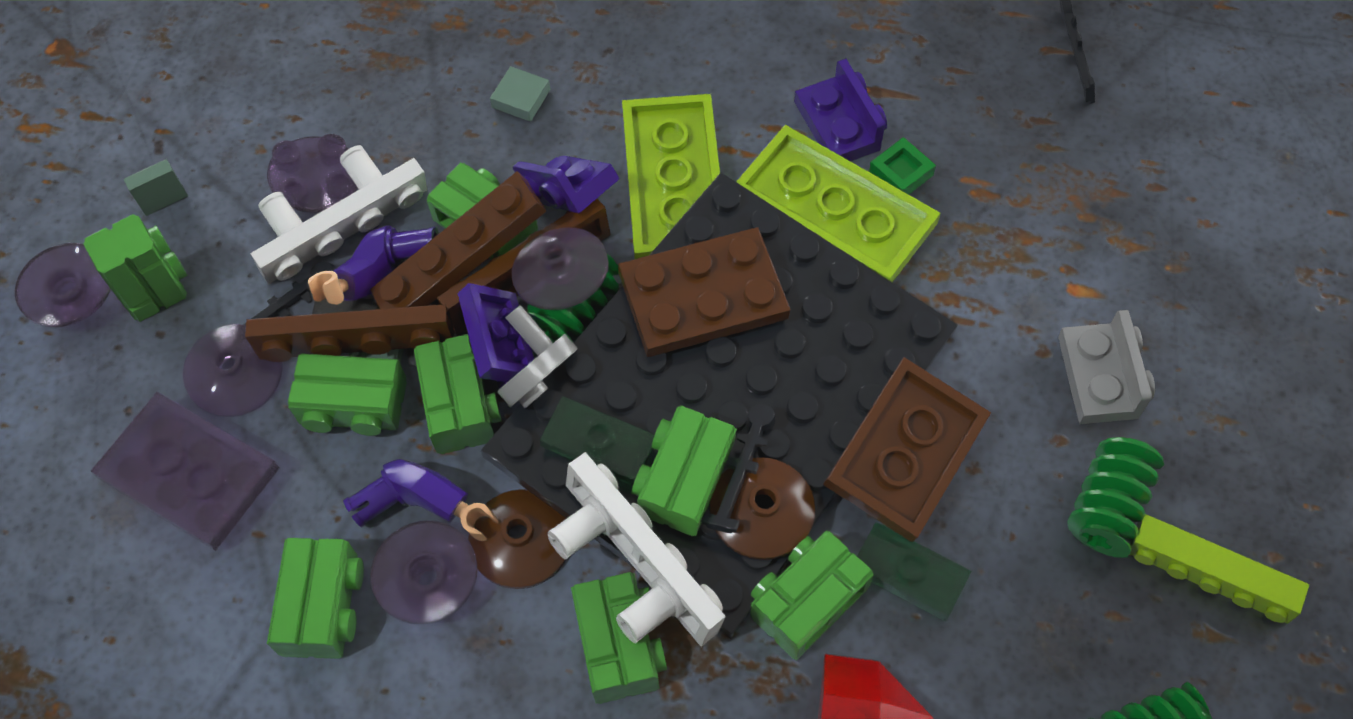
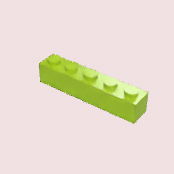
(1219, 570)

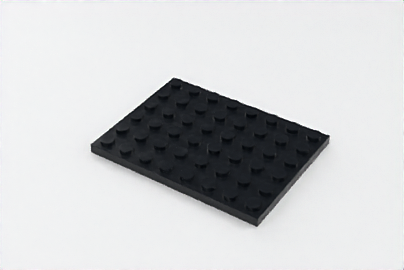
(812, 369)

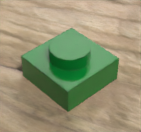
(903, 166)

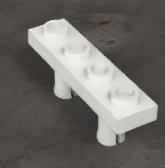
(327, 230)
(660, 565)

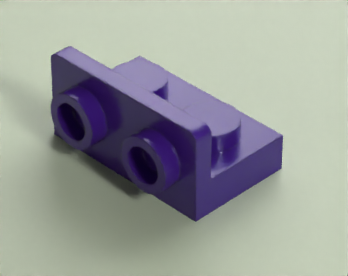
(843, 114)
(568, 181)
(494, 342)

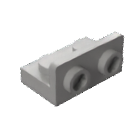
(1107, 370)

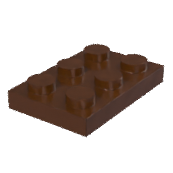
(703, 291)
(907, 449)

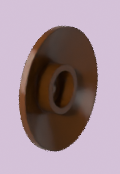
(771, 531)
(518, 561)

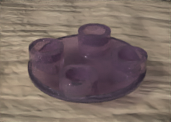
(310, 172)

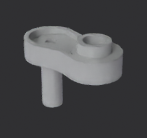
(528, 383)

